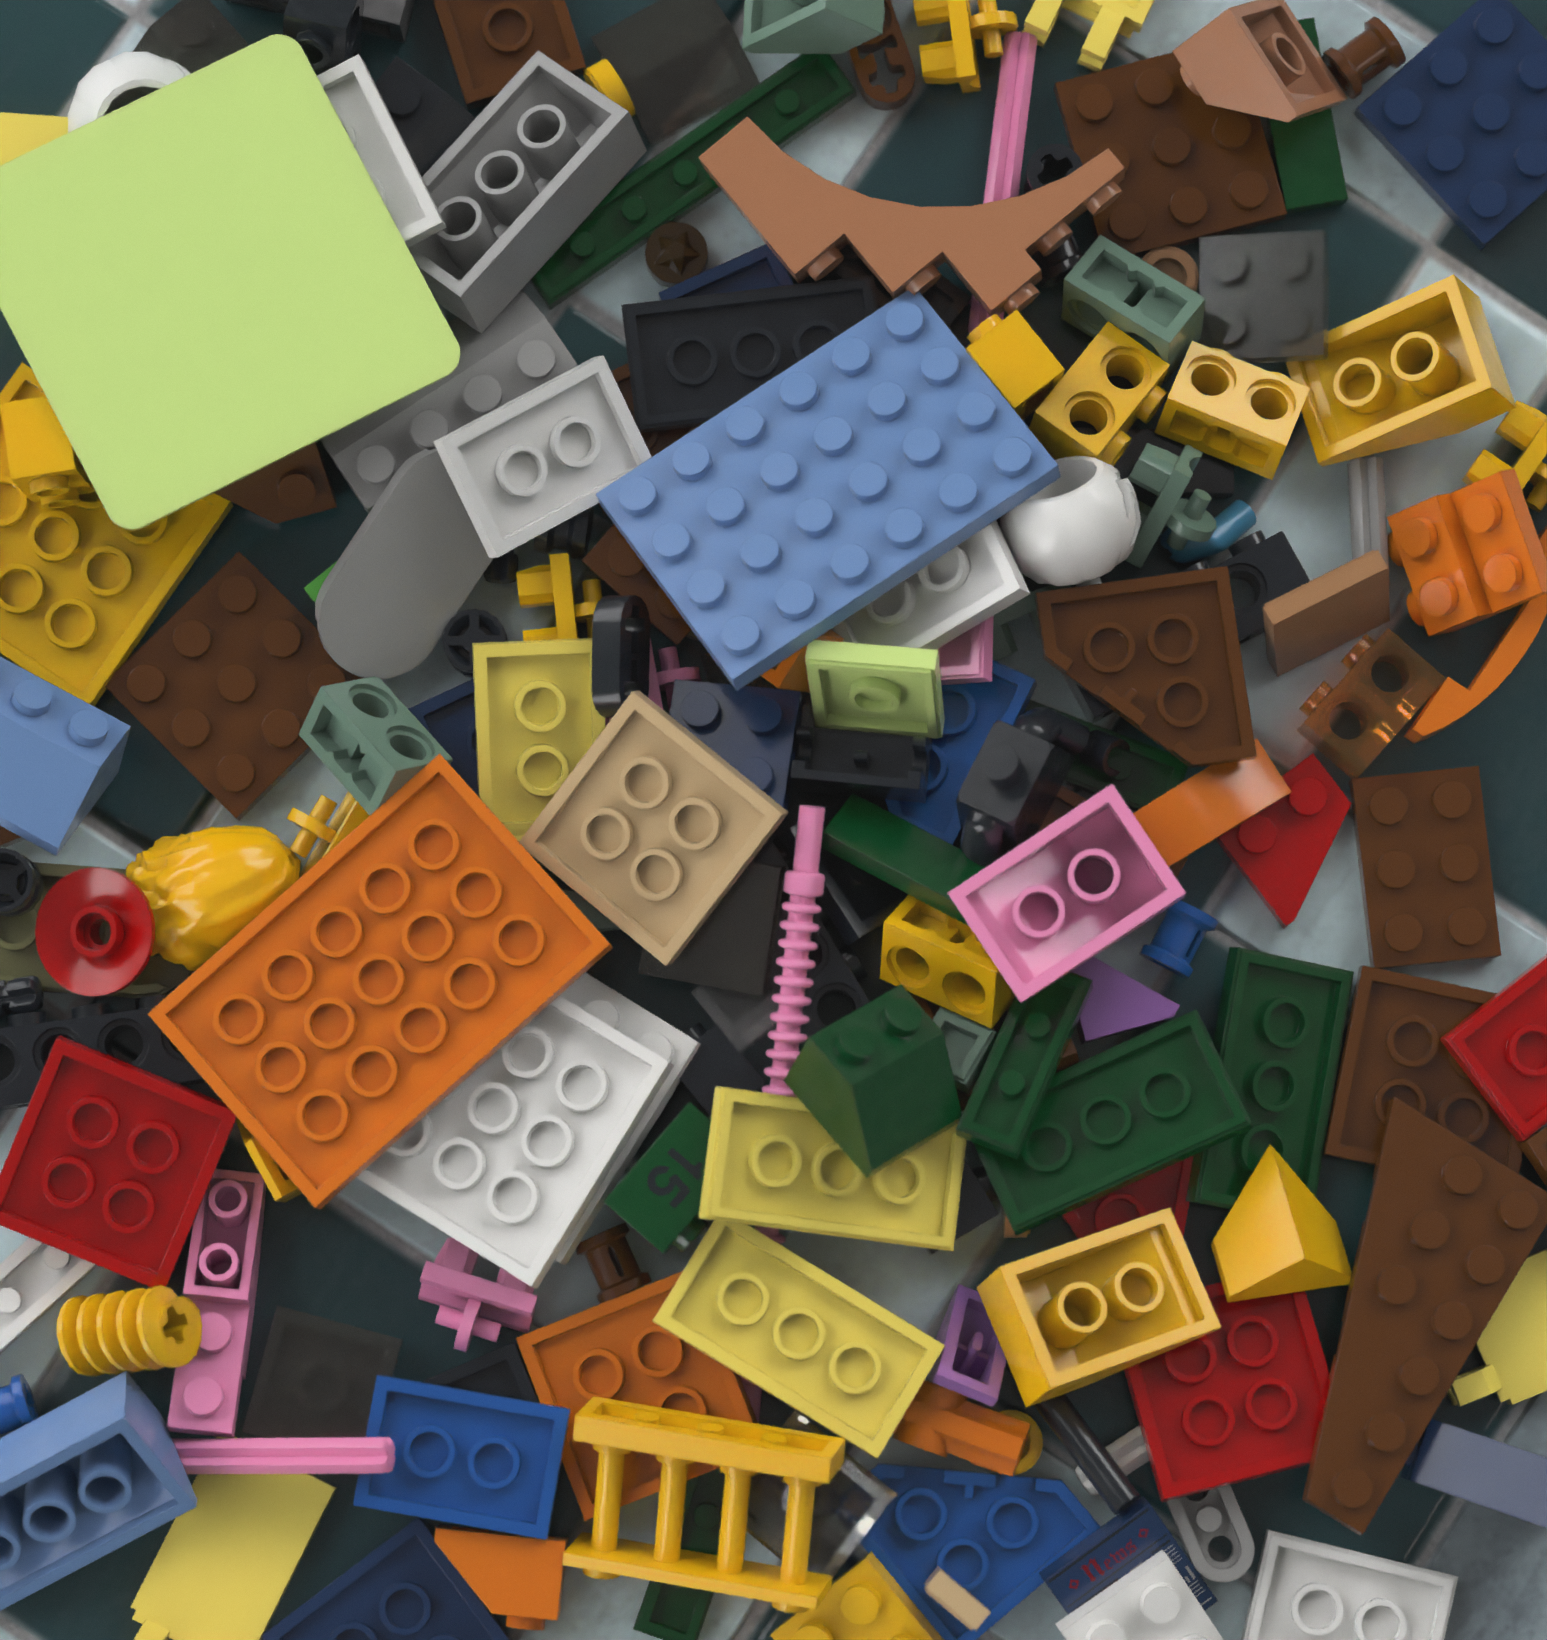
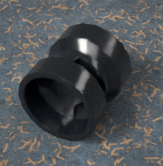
(30, 888)

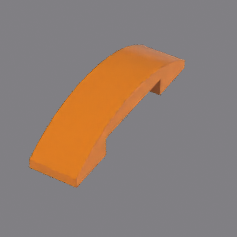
(1453, 700)
(1210, 805)

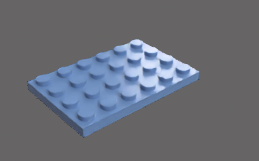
(827, 487)

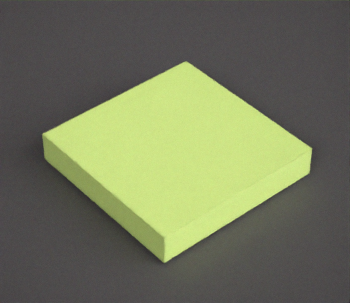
(875, 688)

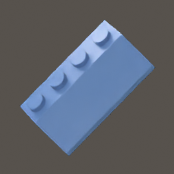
(52, 757)
(85, 1485)

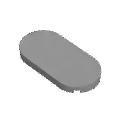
(401, 574)

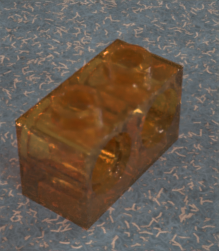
(1379, 712)

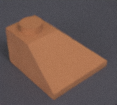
(1258, 64)

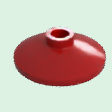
(70, 928)

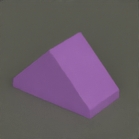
(1118, 1003)
(972, 1355)

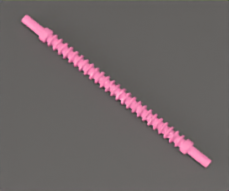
(803, 885)

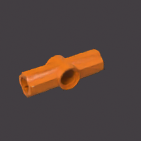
(948, 1423)

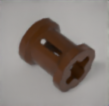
(1364, 57)
(613, 1263)

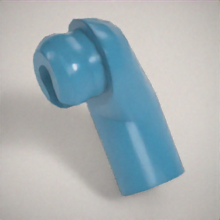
(1230, 526)

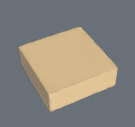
(956, 1599)

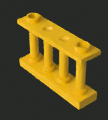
(741, 1452)

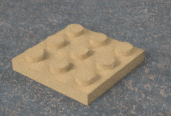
(652, 827)

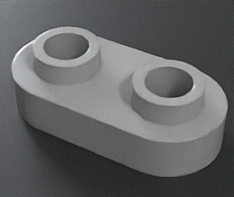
(1211, 1517)

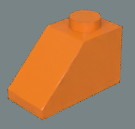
(509, 1572)

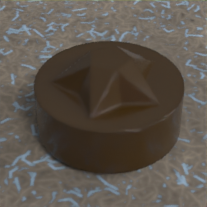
(675, 253)

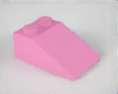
(1067, 893)

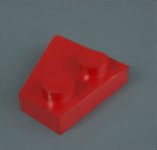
(1289, 840)

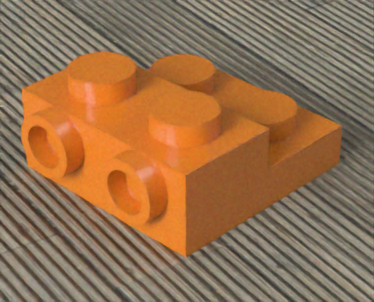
(1468, 554)

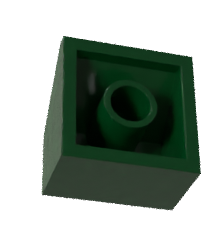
(878, 1080)

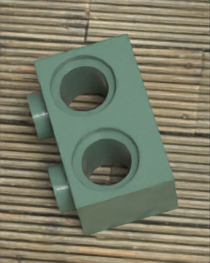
(1135, 298)
(368, 739)

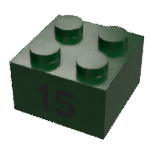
(666, 1184)

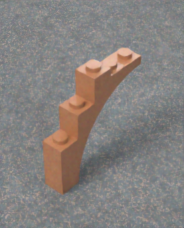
(903, 244)

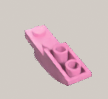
(223, 1286)

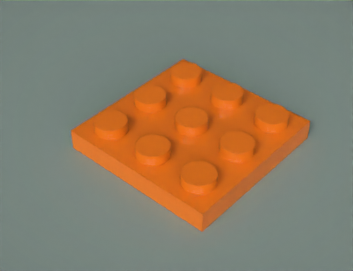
(627, 1358)

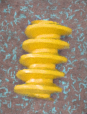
(128, 1331)

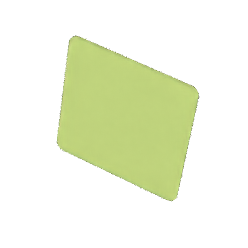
(211, 283)

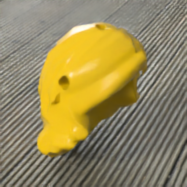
(210, 887)

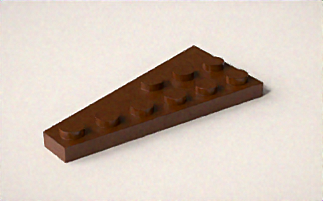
(1424, 1282)

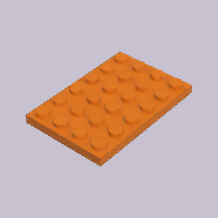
(379, 981)

